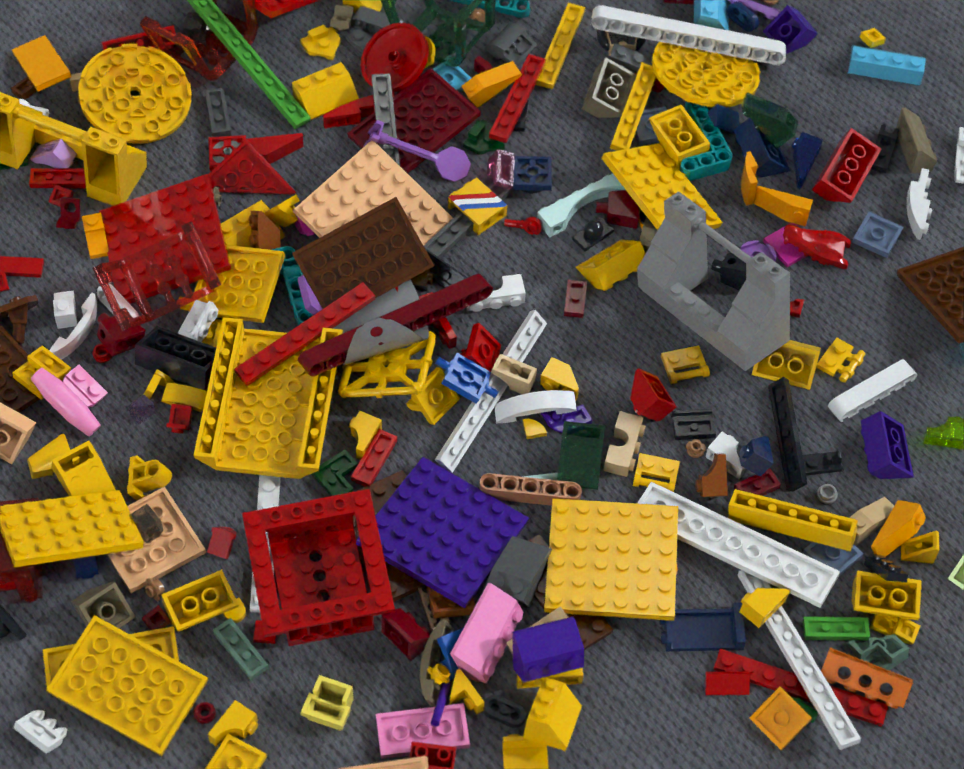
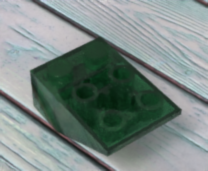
(770, 118)
(581, 454)

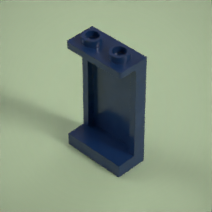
(704, 630)

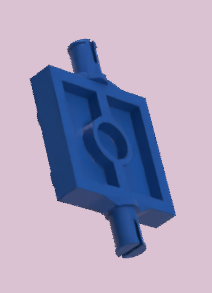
(466, 378)

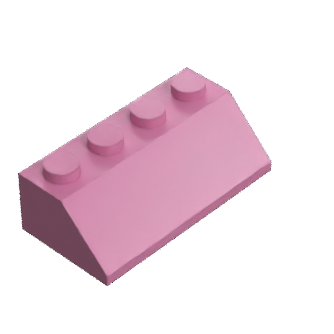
(486, 634)

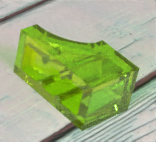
(947, 435)

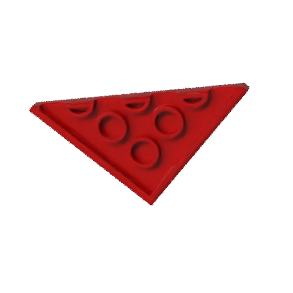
(248, 172)

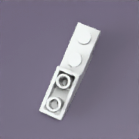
(918, 205)

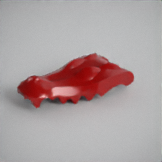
(822, 245)

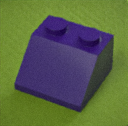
(790, 29)

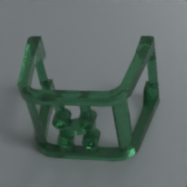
(453, 42)

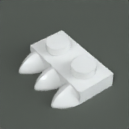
(40, 732)

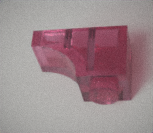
(501, 168)

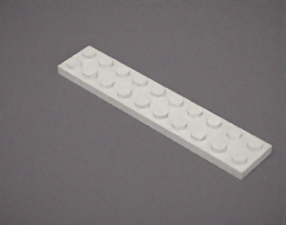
(746, 548)

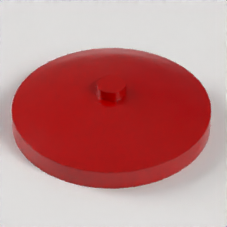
(396, 51)

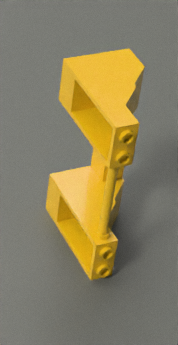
(109, 163)

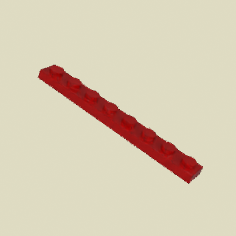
(304, 334)
(774, 677)

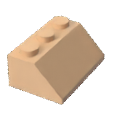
(14, 432)

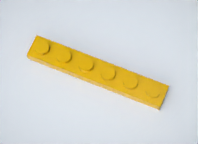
(560, 45)
(634, 108)

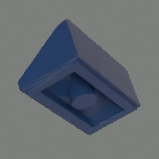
(724, 118)

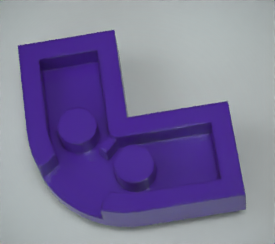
(556, 421)

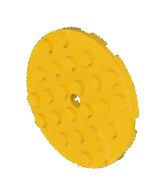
(722, 83)
(138, 119)

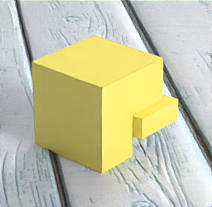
(329, 703)

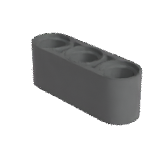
(370, 20)

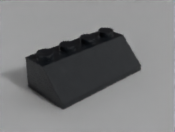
(176, 357)

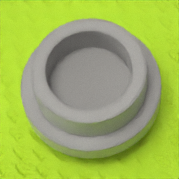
(827, 494)

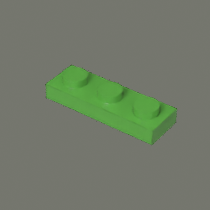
(836, 628)

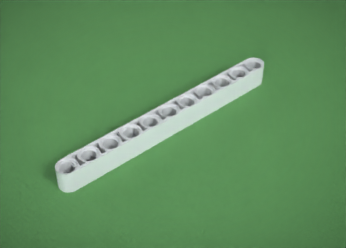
(688, 35)

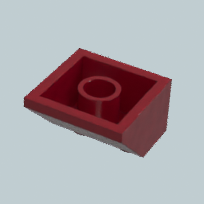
(405, 632)

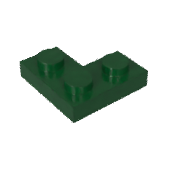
(332, 473)

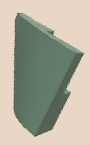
(888, 650)

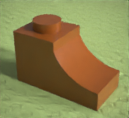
(715, 479)

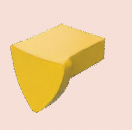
(158, 378)

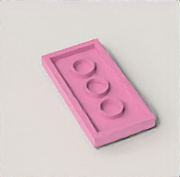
(402, 728)

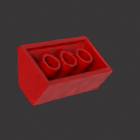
(846, 168)

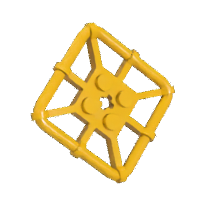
(398, 364)

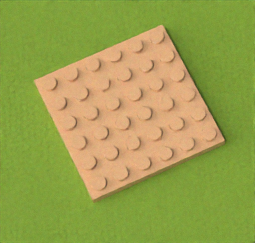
(364, 184)

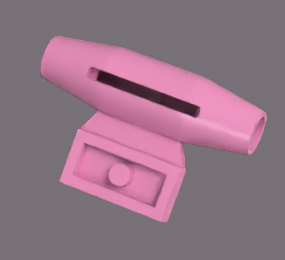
(72, 396)

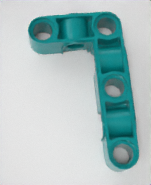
(291, 273)

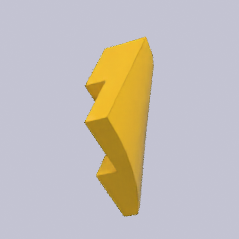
(41, 461)

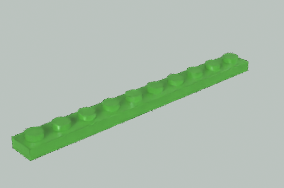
(251, 62)

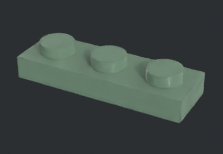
(240, 649)

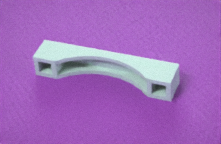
(556, 216)

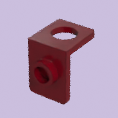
(69, 219)

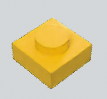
(872, 38)

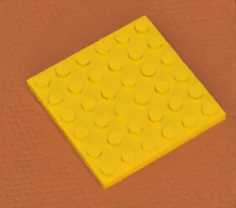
(612, 559)

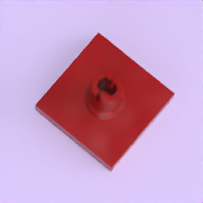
(482, 347)

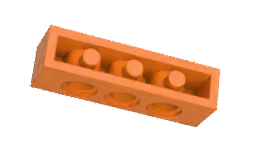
(900, 684)

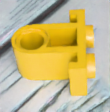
(146, 476)

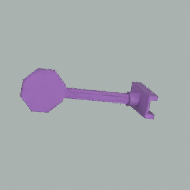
(450, 163)

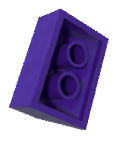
(886, 447)
(547, 649)

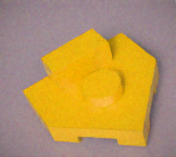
(321, 42)

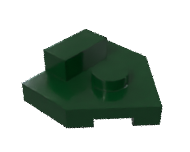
(479, 141)

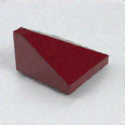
(156, 617)

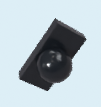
(592, 233)
(8, 624)

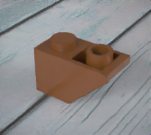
(263, 232)

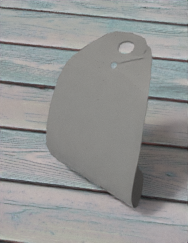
(393, 335)

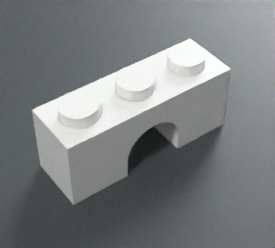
(510, 293)

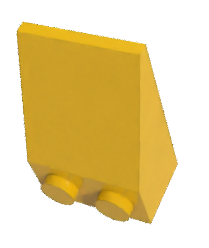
(679, 134)

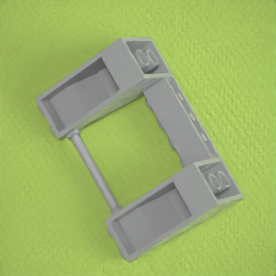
(678, 263)

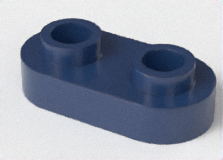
(743, 17)

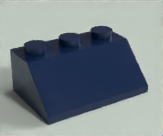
(767, 156)

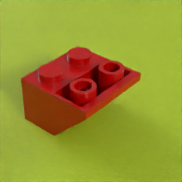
(438, 755)

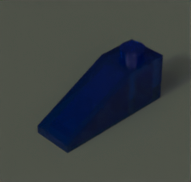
(805, 153)

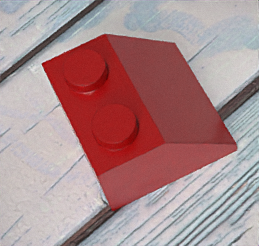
(650, 396)

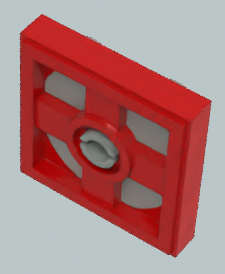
(221, 147)

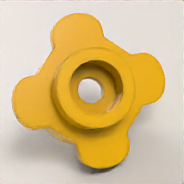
(439, 674)

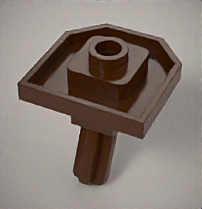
(17, 313)

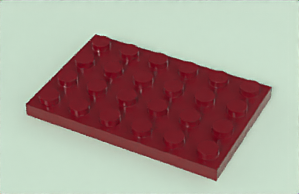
(425, 116)

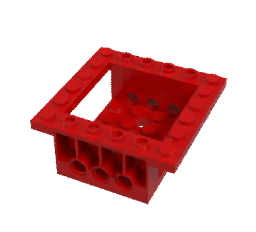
(326, 529)

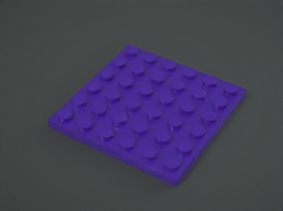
(445, 531)

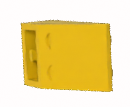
(82, 471)

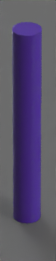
(438, 711)

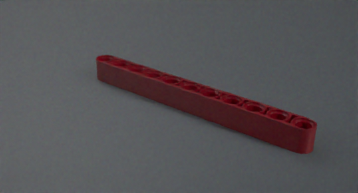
(413, 316)

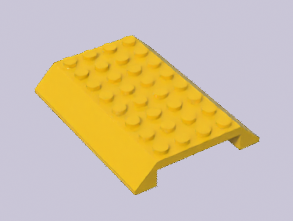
(272, 423)

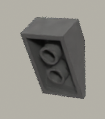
(520, 569)

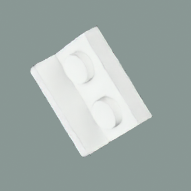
(199, 320)

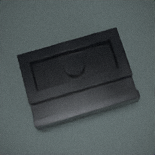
(693, 424)

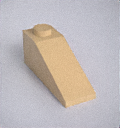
(871, 518)

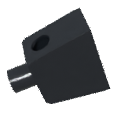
(731, 271)

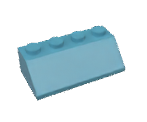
(711, 13)
(886, 65)

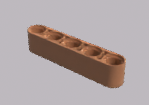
(521, 484)

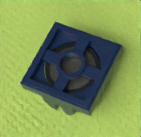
(533, 173)

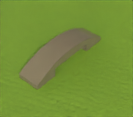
(430, 658)

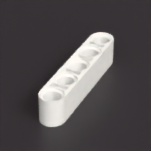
(872, 389)

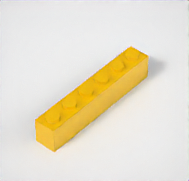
(793, 520)

